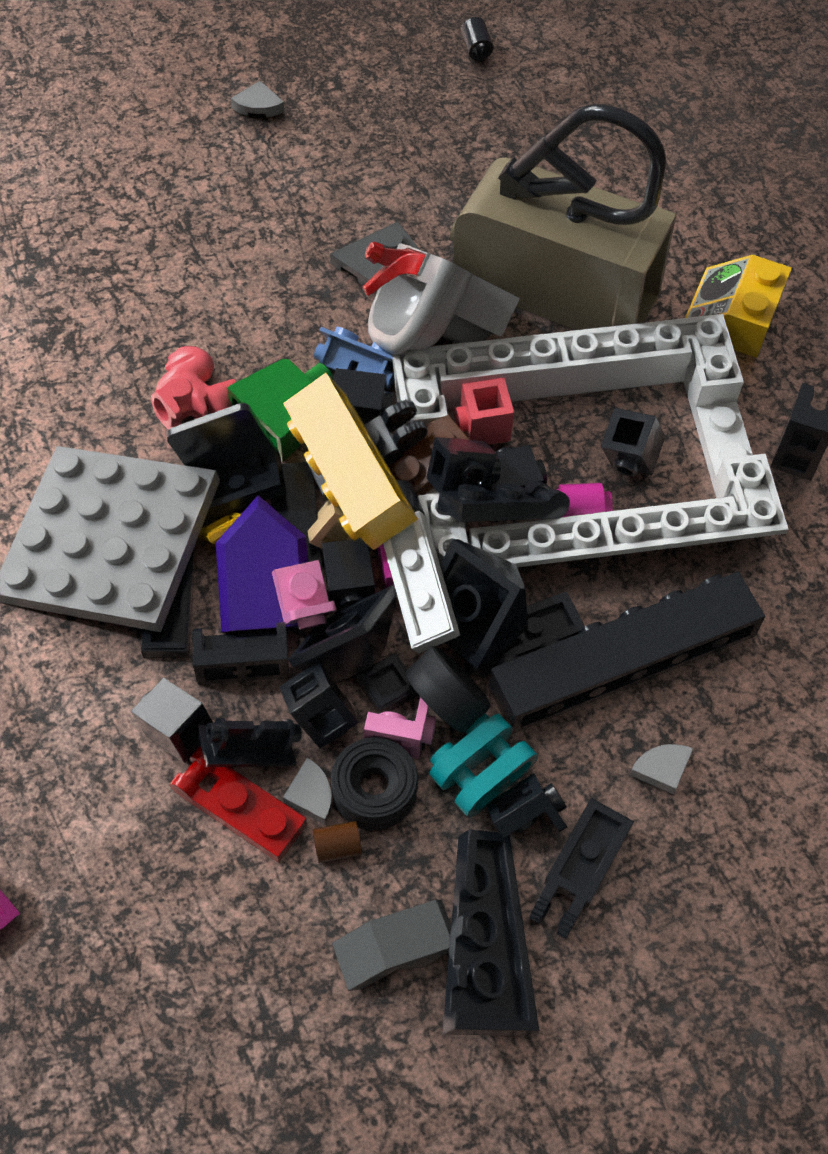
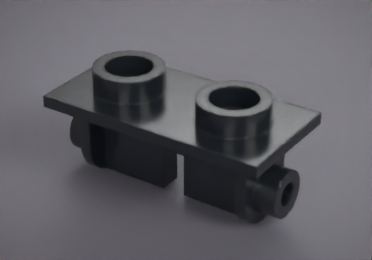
(248, 744)

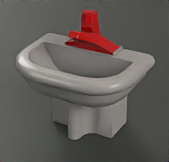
(430, 299)

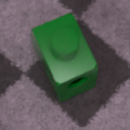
(268, 391)

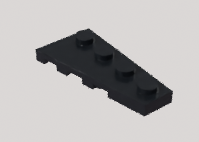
(488, 954)

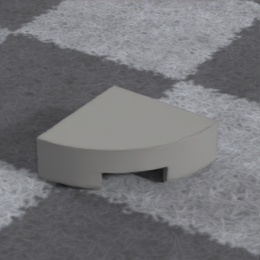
(257, 100)
(662, 766)
(310, 792)

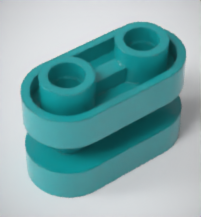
(484, 738)

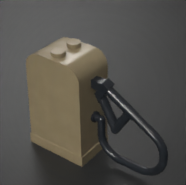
(561, 241)

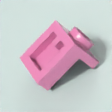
(302, 595)
(402, 731)

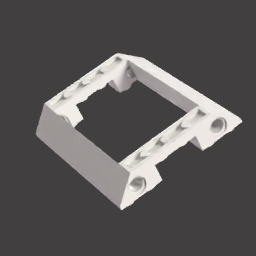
(604, 360)

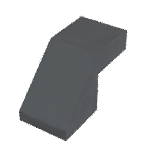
(392, 943)

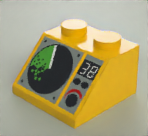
(746, 295)

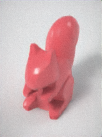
(184, 390)

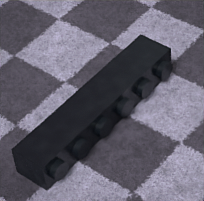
(624, 651)

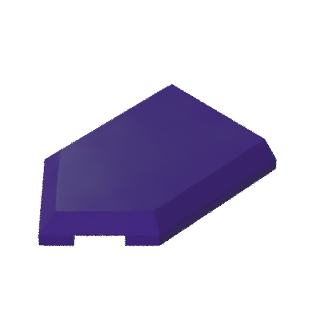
(245, 562)

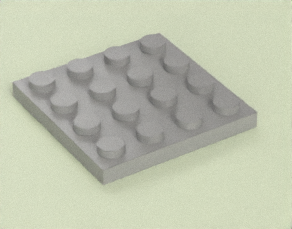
(107, 537)

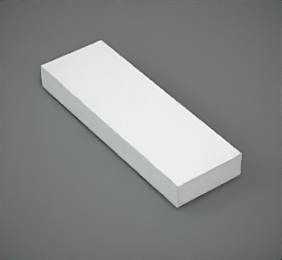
(421, 586)

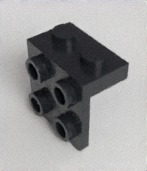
(238, 450)

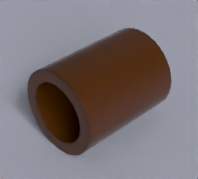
(337, 841)

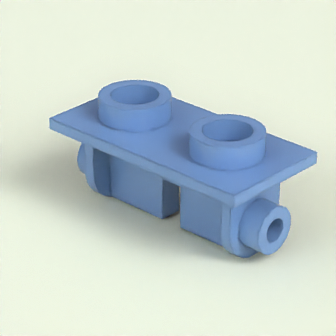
(344, 349)

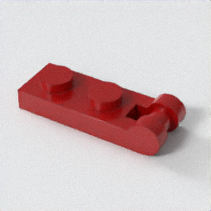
(241, 807)

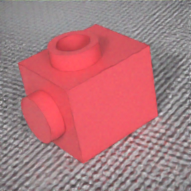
(486, 411)

